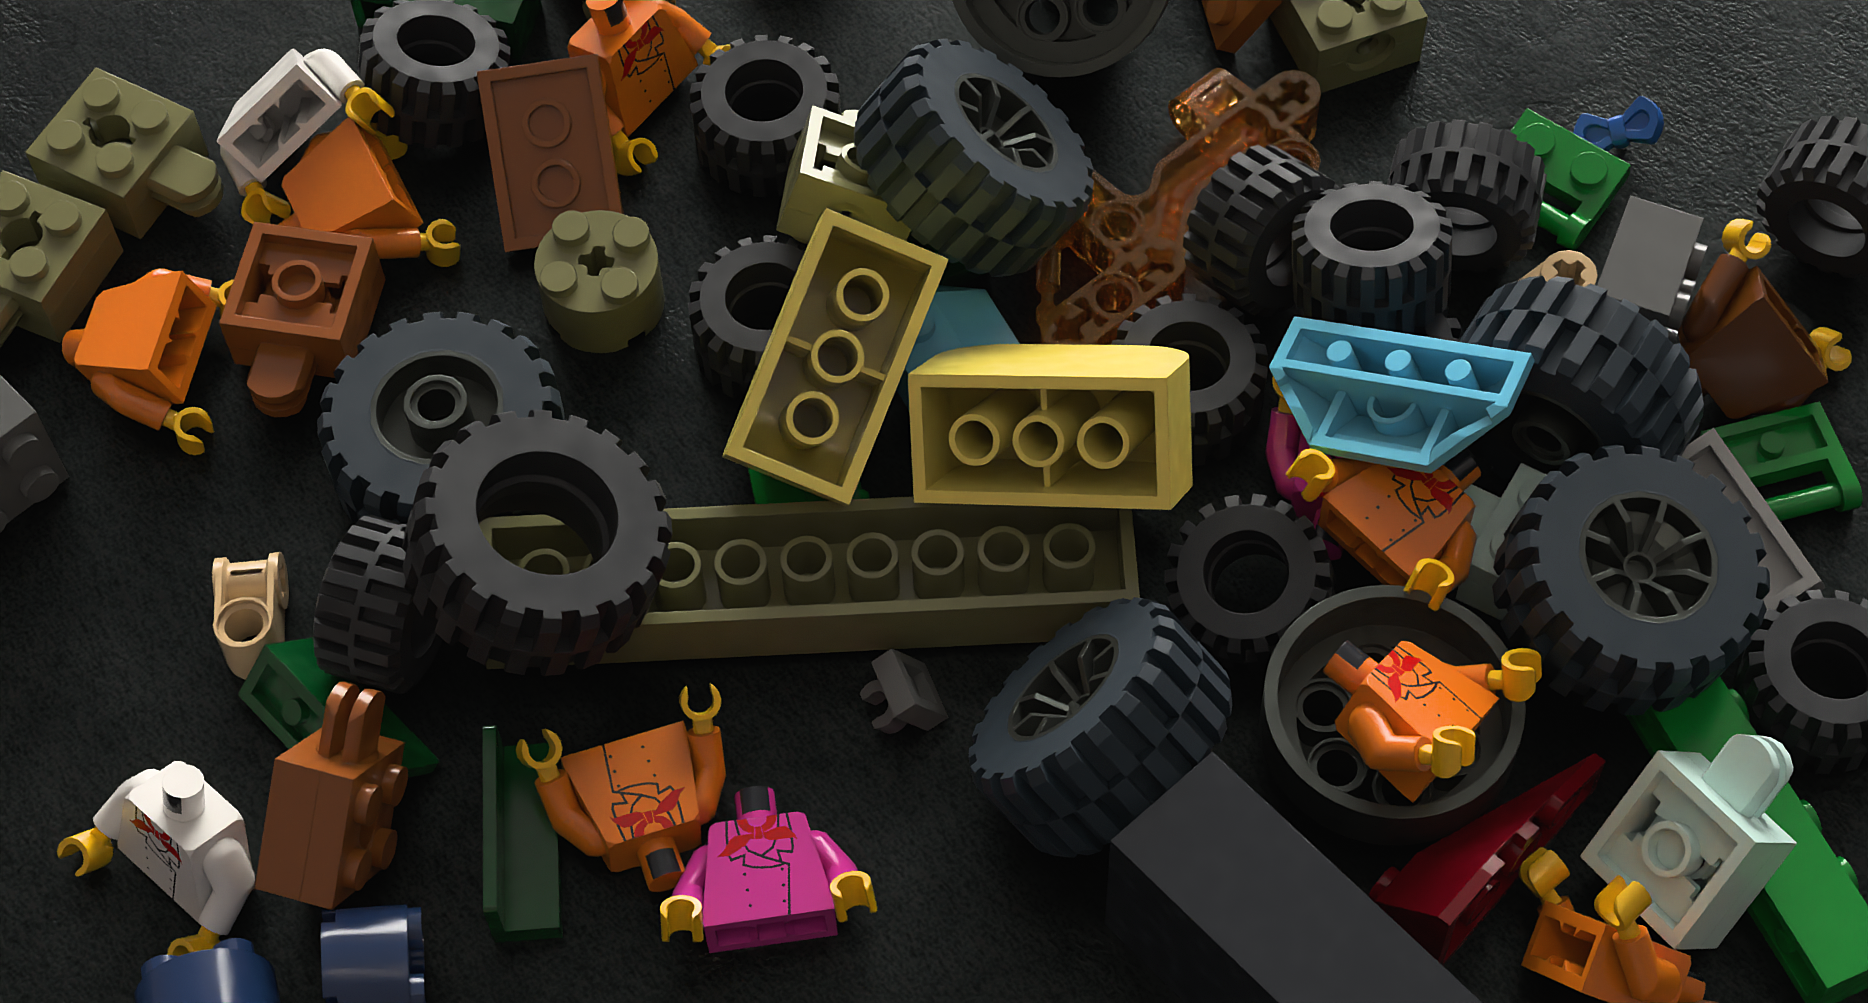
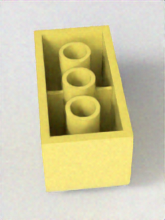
(835, 357)
(1052, 426)

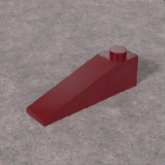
(1465, 874)

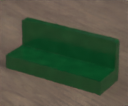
(292, 694)
(518, 847)

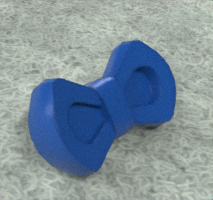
(1639, 124)

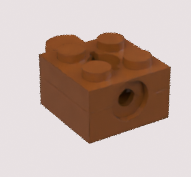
(299, 309)
(333, 804)

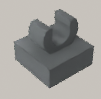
(908, 691)

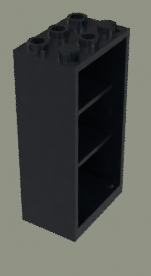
(1250, 911)

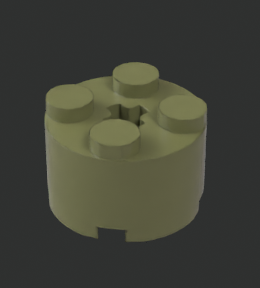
(599, 279)

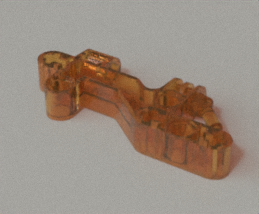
(1152, 225)

